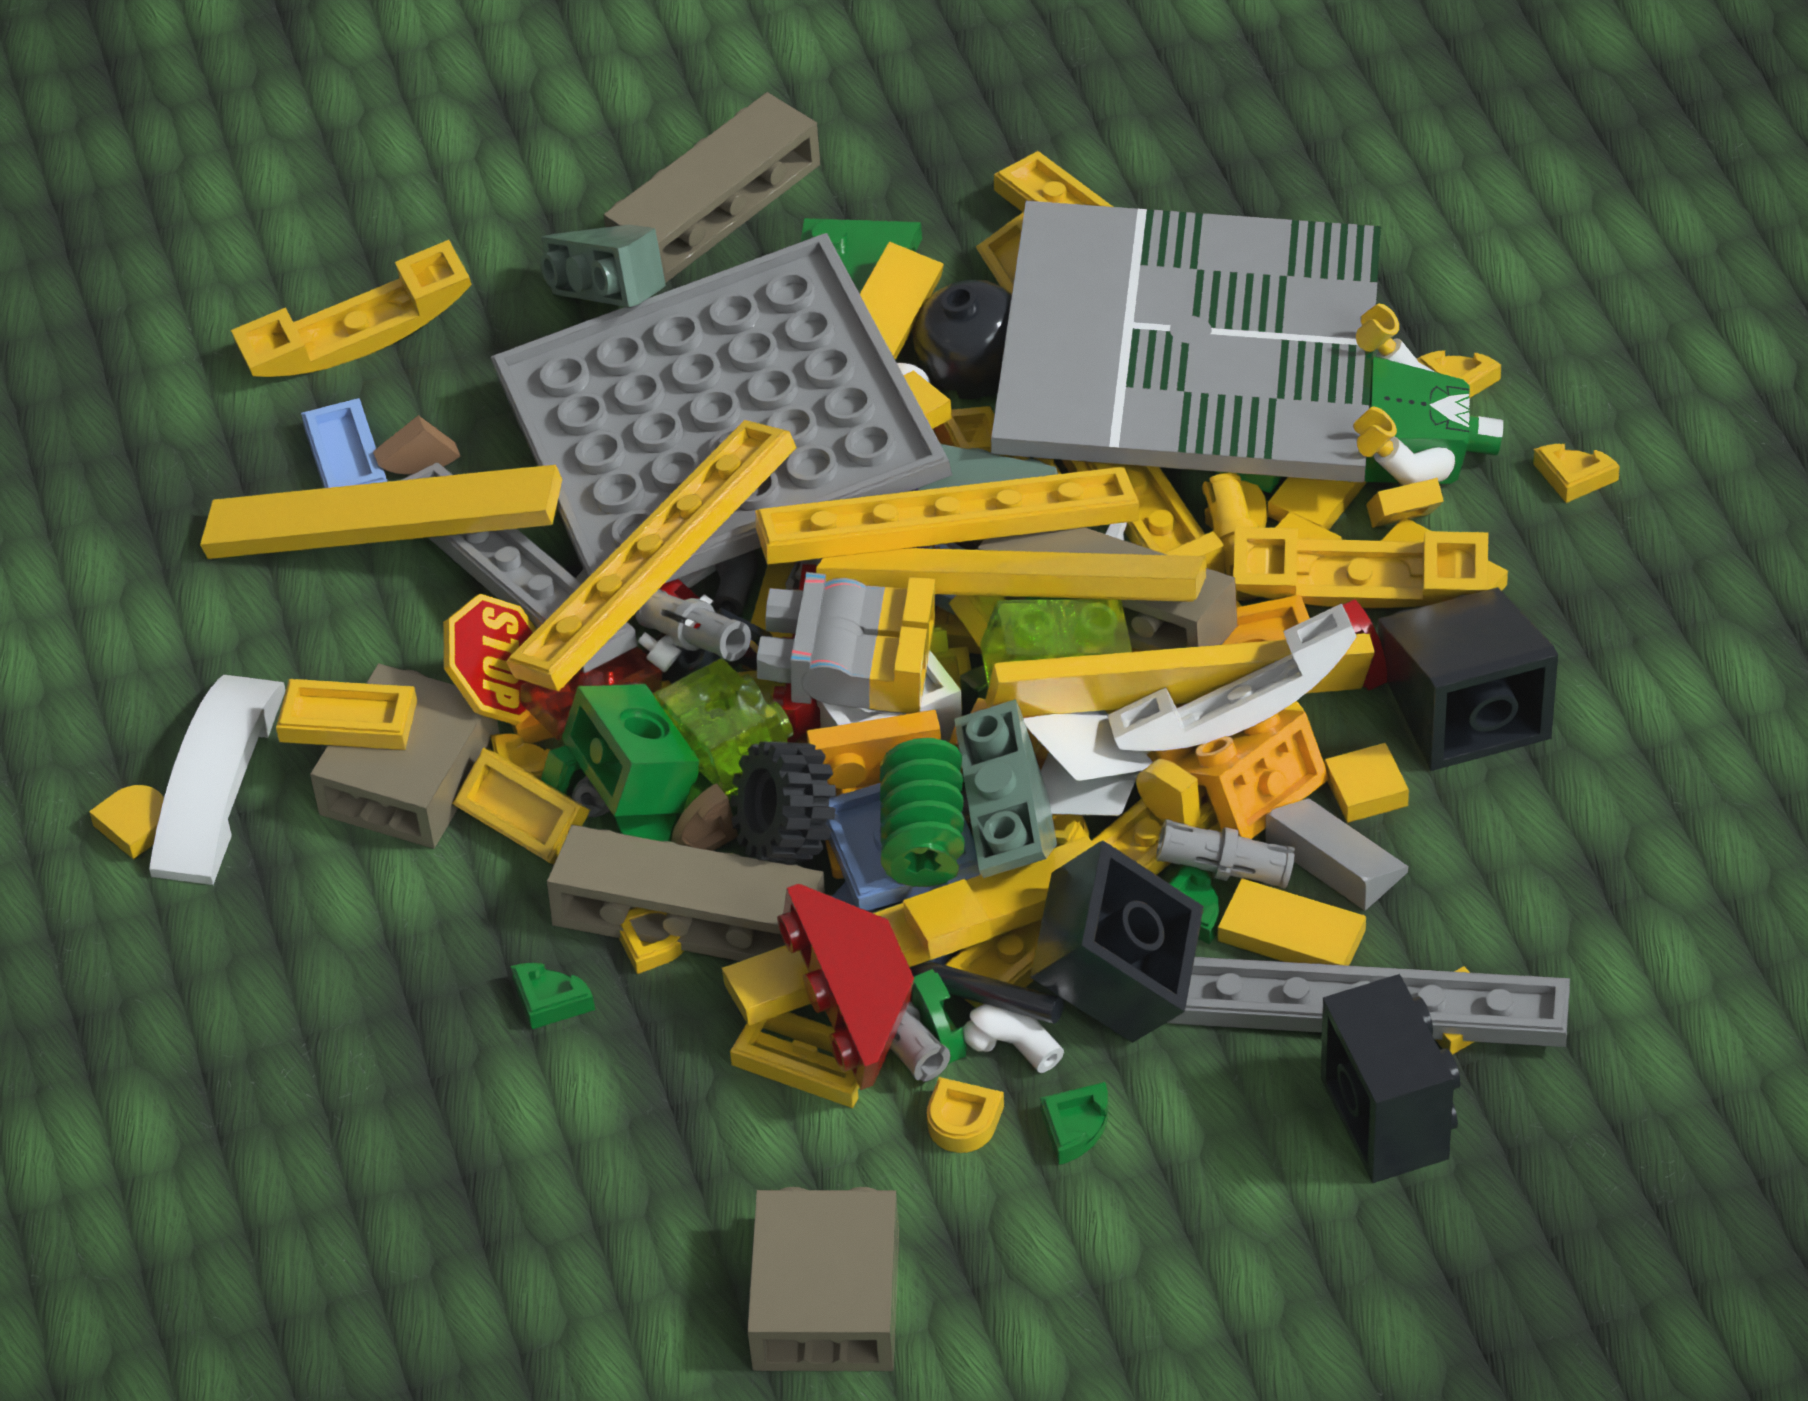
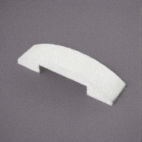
(1160, 726)
(208, 775)

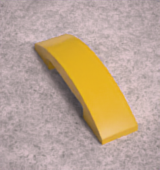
(359, 325)
(1374, 573)

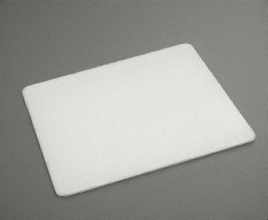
(1085, 745)
(1085, 797)

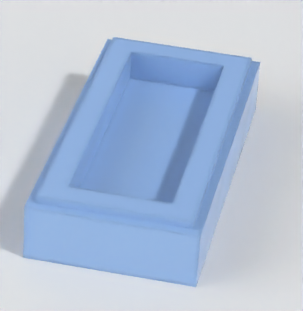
(342, 445)

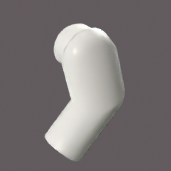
(1026, 1033)

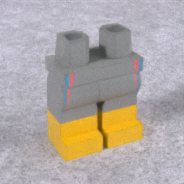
(850, 642)

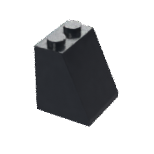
(1470, 676)

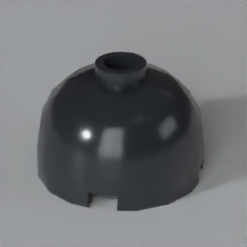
(963, 337)

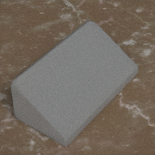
(1334, 852)

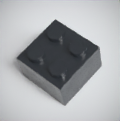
(1117, 941)
(1388, 1077)

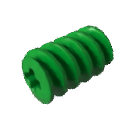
(921, 812)

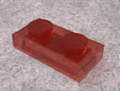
(553, 707)

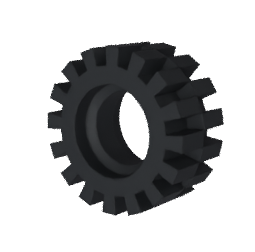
(783, 801)

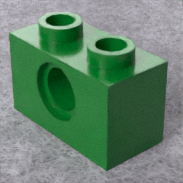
(630, 750)

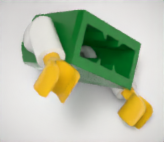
(1415, 416)

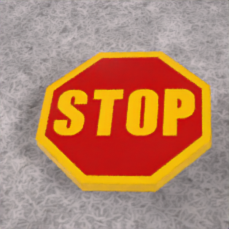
(476, 651)

